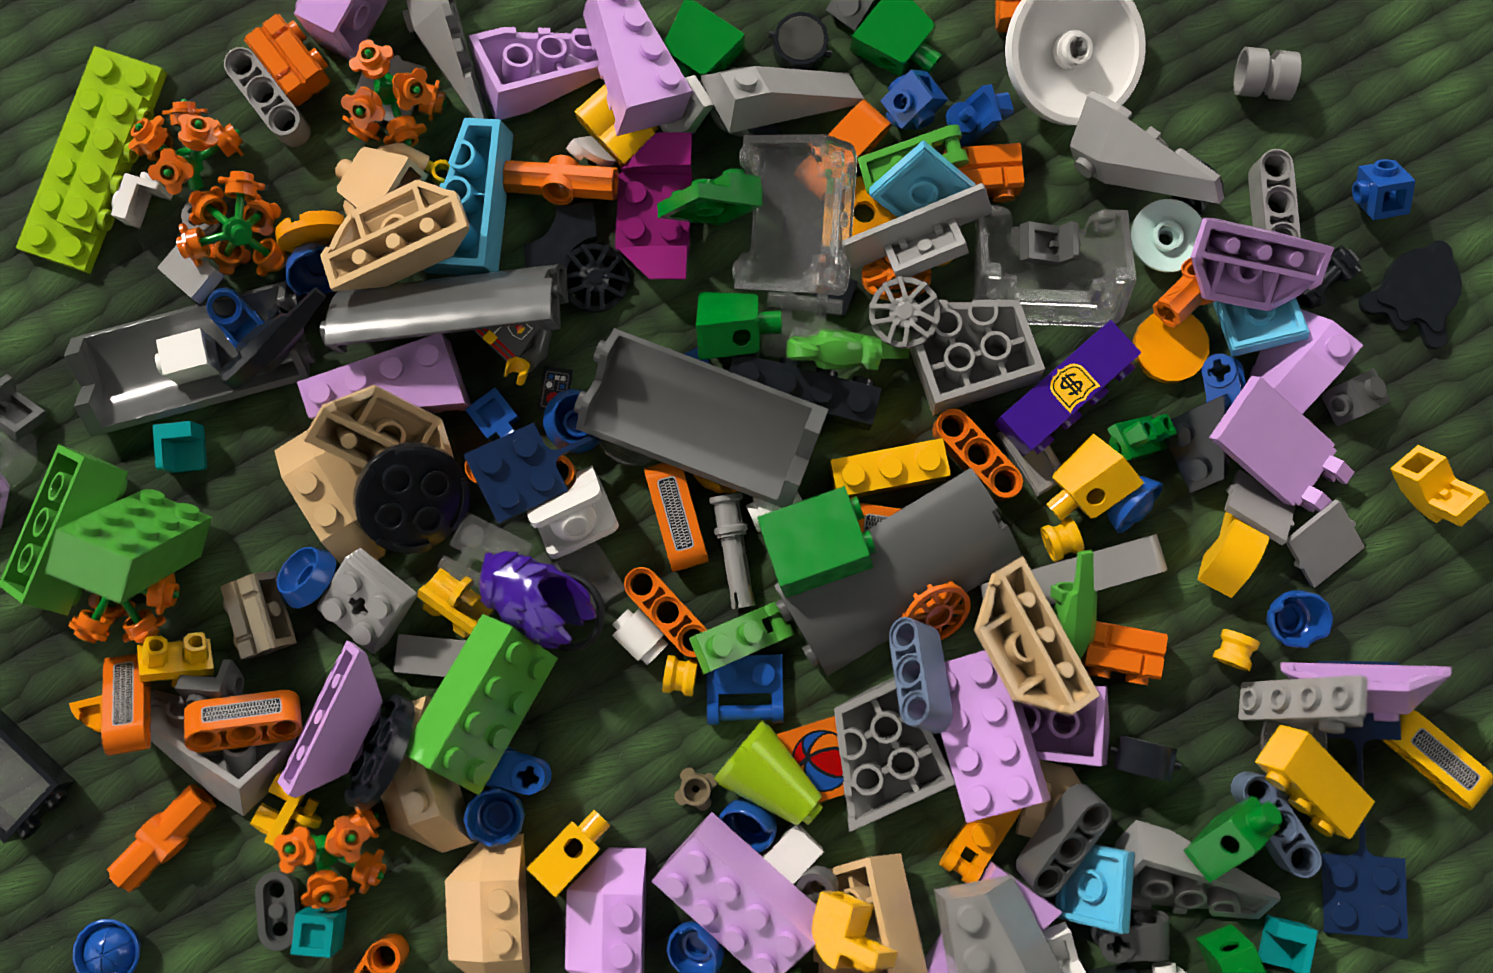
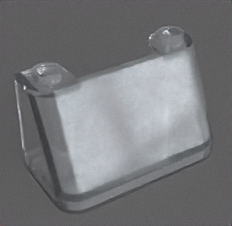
(802, 214)
(1070, 294)

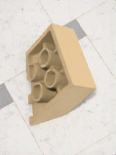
(892, 921)

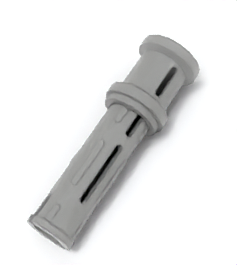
(731, 532)

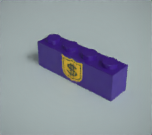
(1067, 388)

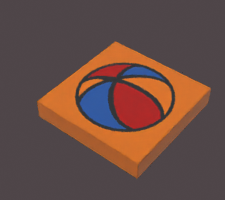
(818, 755)

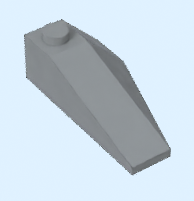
(443, 37)
(773, 95)
(1127, 156)
(232, 775)
(1169, 878)

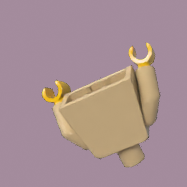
(383, 171)

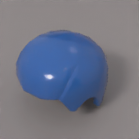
(306, 269)
(1299, 618)
(494, 817)
(750, 823)
(694, 950)

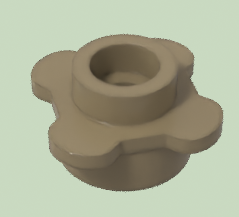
(686, 795)

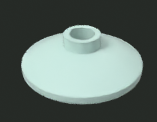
(1166, 217)

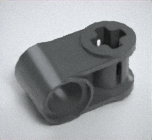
(1145, 941)

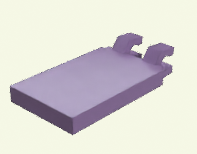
(1279, 446)

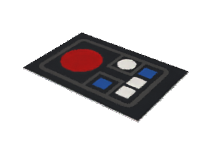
(553, 381)

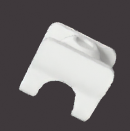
(575, 516)

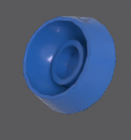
(561, 421)
(1135, 505)
(305, 576)
(106, 948)

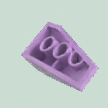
(530, 69)
(1309, 366)

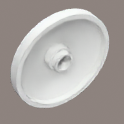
(1072, 47)

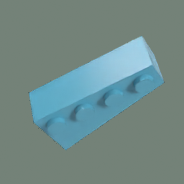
(478, 179)

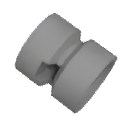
(1273, 74)

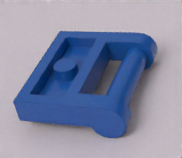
(746, 676)

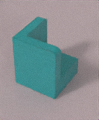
(179, 447)
(318, 932)
(1287, 944)

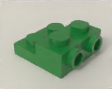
(714, 200)

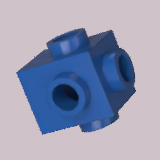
(913, 100)
(1383, 189)

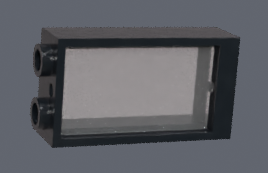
(28, 782)

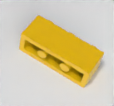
(891, 468)
(1314, 782)

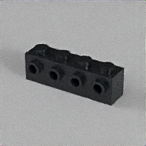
(848, 401)

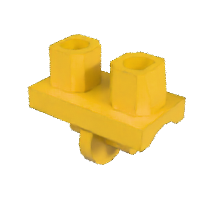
(454, 601)
(169, 660)
(276, 822)

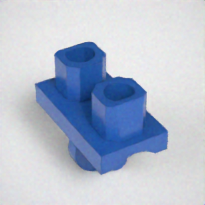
(979, 113)

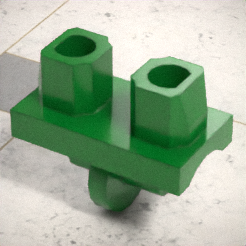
(1141, 436)

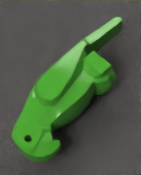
(842, 350)
(1077, 604)

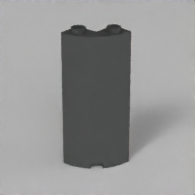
(446, 306)
(121, 374)
(700, 418)
(932, 541)

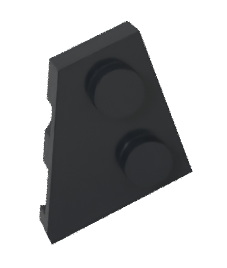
(1194, 453)

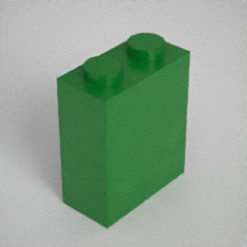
(817, 541)

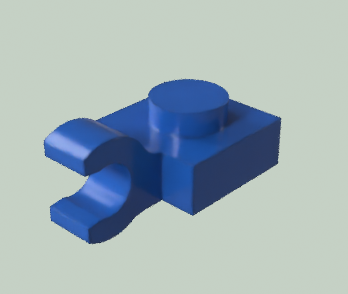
(493, 415)

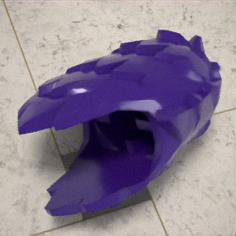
(533, 597)

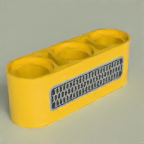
(1441, 760)

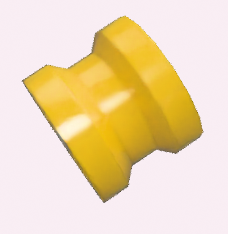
(1062, 539)
(1236, 650)
(680, 675)

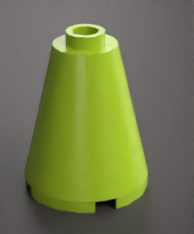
(771, 778)

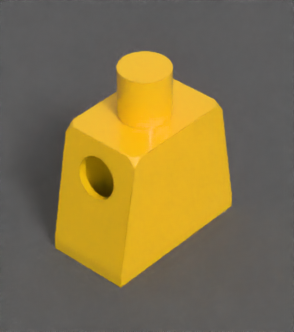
(1092, 480)
(557, 868)

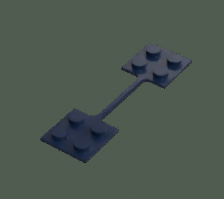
(521, 469)
(1359, 889)

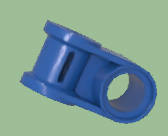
(239, 322)
(1217, 386)
(510, 773)

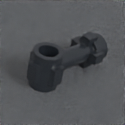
(1342, 265)

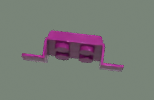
(650, 176)

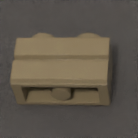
(257, 615)

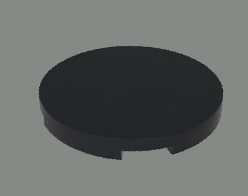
(411, 497)
(381, 753)

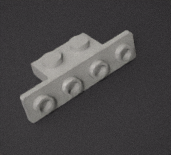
(922, 236)
(1307, 702)

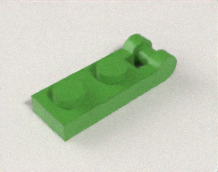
(878, 163)
(739, 637)

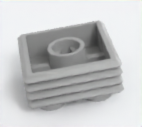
(366, 600)

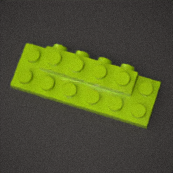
(90, 160)

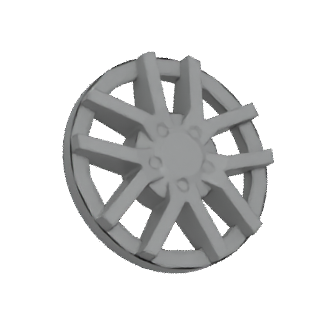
(904, 312)

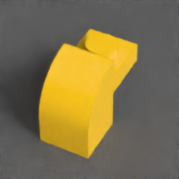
(1434, 490)
(1232, 556)
(840, 934)

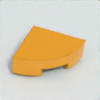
(88, 712)

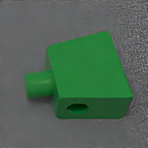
(896, 37)
(702, 41)
(732, 324)
(1246, 825)
(1241, 959)

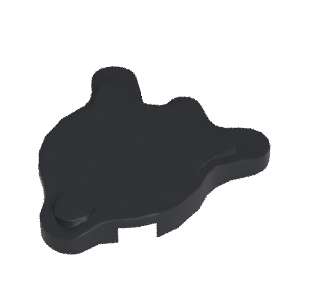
(1420, 291)

